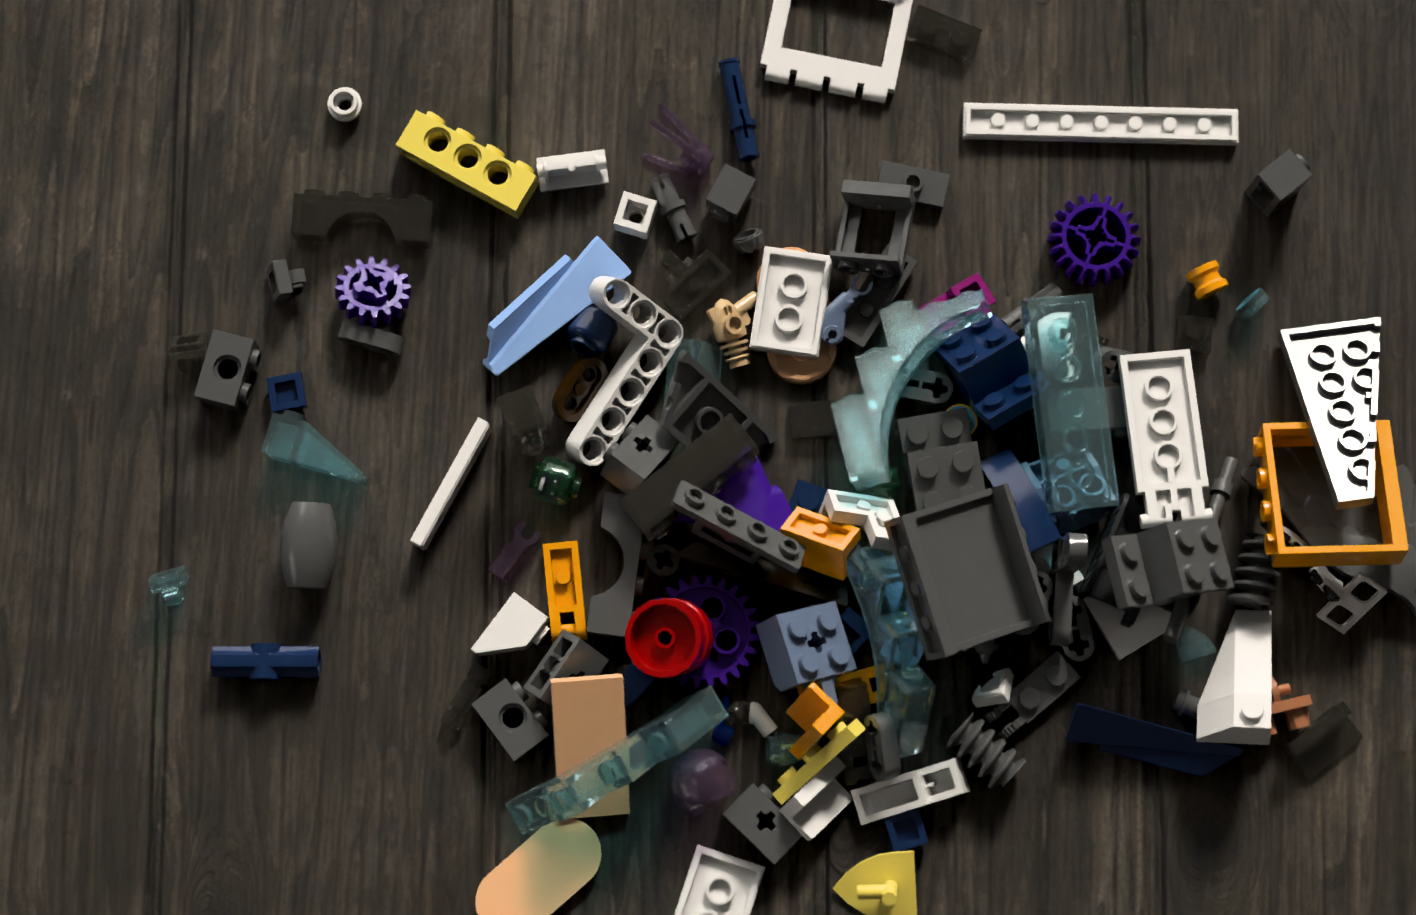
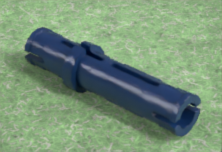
(741, 122)

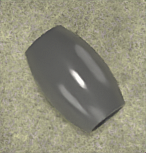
(308, 545)

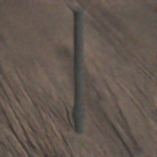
(1220, 492)

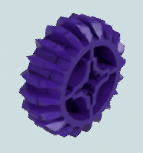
(1106, 245)

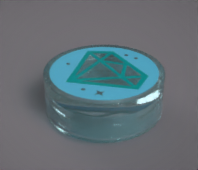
(1252, 304)

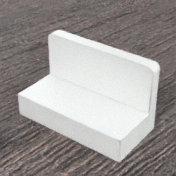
(817, 801)

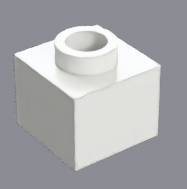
(635, 204)

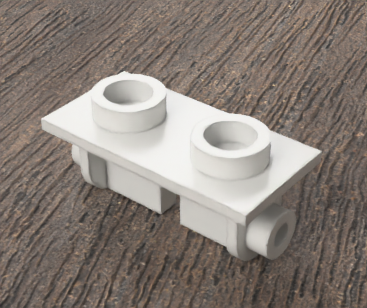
(572, 170)

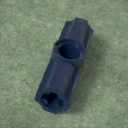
(266, 661)

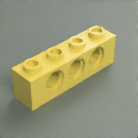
(509, 197)

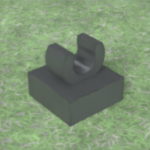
(283, 281)

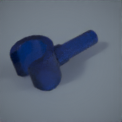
(722, 733)

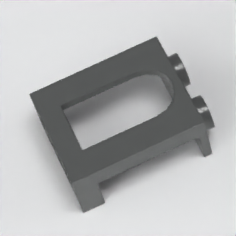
(879, 197)

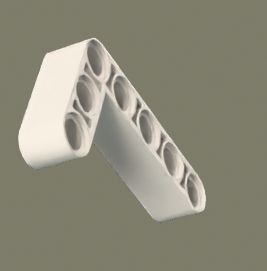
(626, 369)

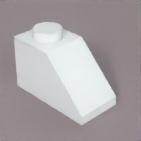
(513, 628)

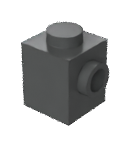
(730, 194)

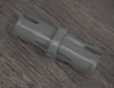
(673, 208)

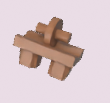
(1294, 709)

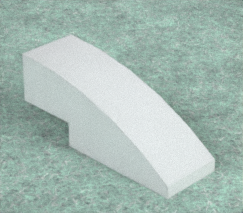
(910, 791)

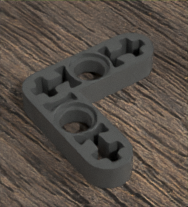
(1068, 557)

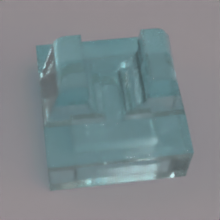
(169, 583)

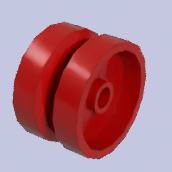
(648, 635)

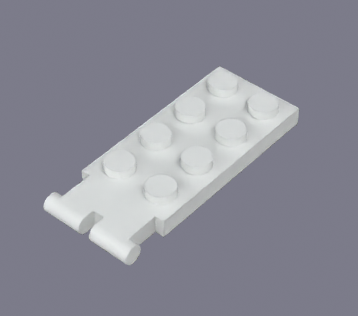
(1164, 435)

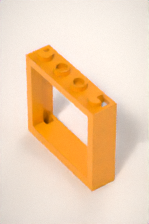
(1387, 493)

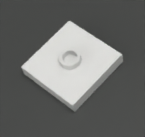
(1123, 640)

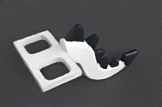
(1334, 588)

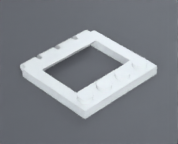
(843, 74)

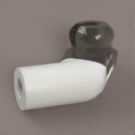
(751, 713)

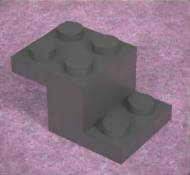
(940, 457)
(1167, 563)

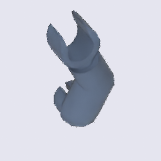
(835, 313)

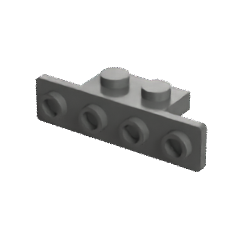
(736, 530)

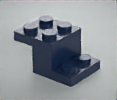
(989, 370)

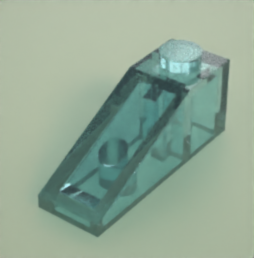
(300, 445)

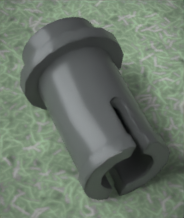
(1185, 703)

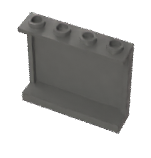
(967, 571)

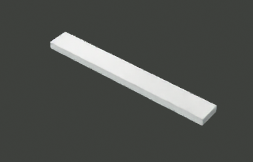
(1100, 124)

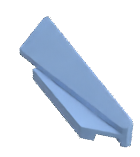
(549, 304)

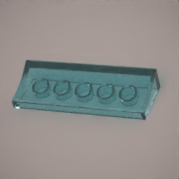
(1069, 403)

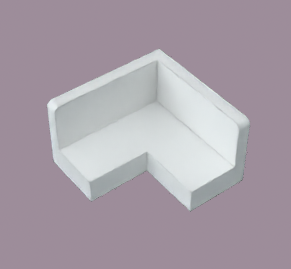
(864, 511)

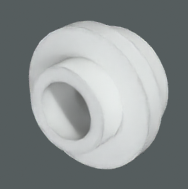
(340, 95)

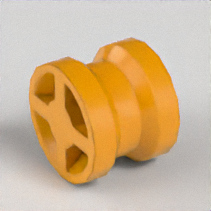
(1206, 280)

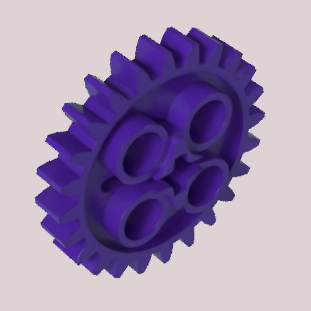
(732, 620)

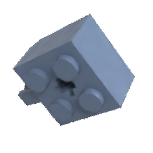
(807, 648)

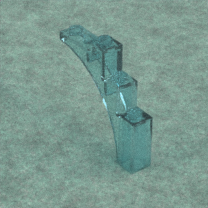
(884, 372)
(895, 644)
(618, 764)

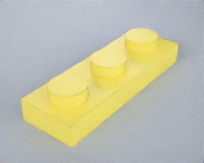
(817, 759)

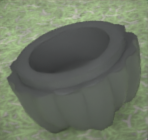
(748, 240)

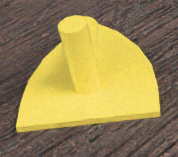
(881, 884)

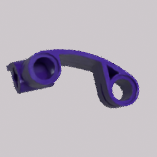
(753, 496)

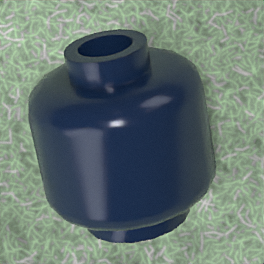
(591, 332)

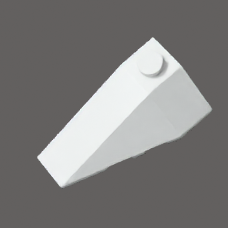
(1239, 688)

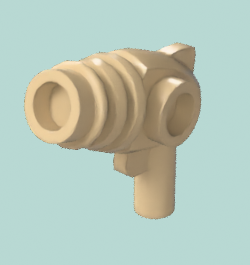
(729, 327)

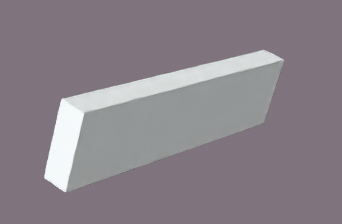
(451, 484)

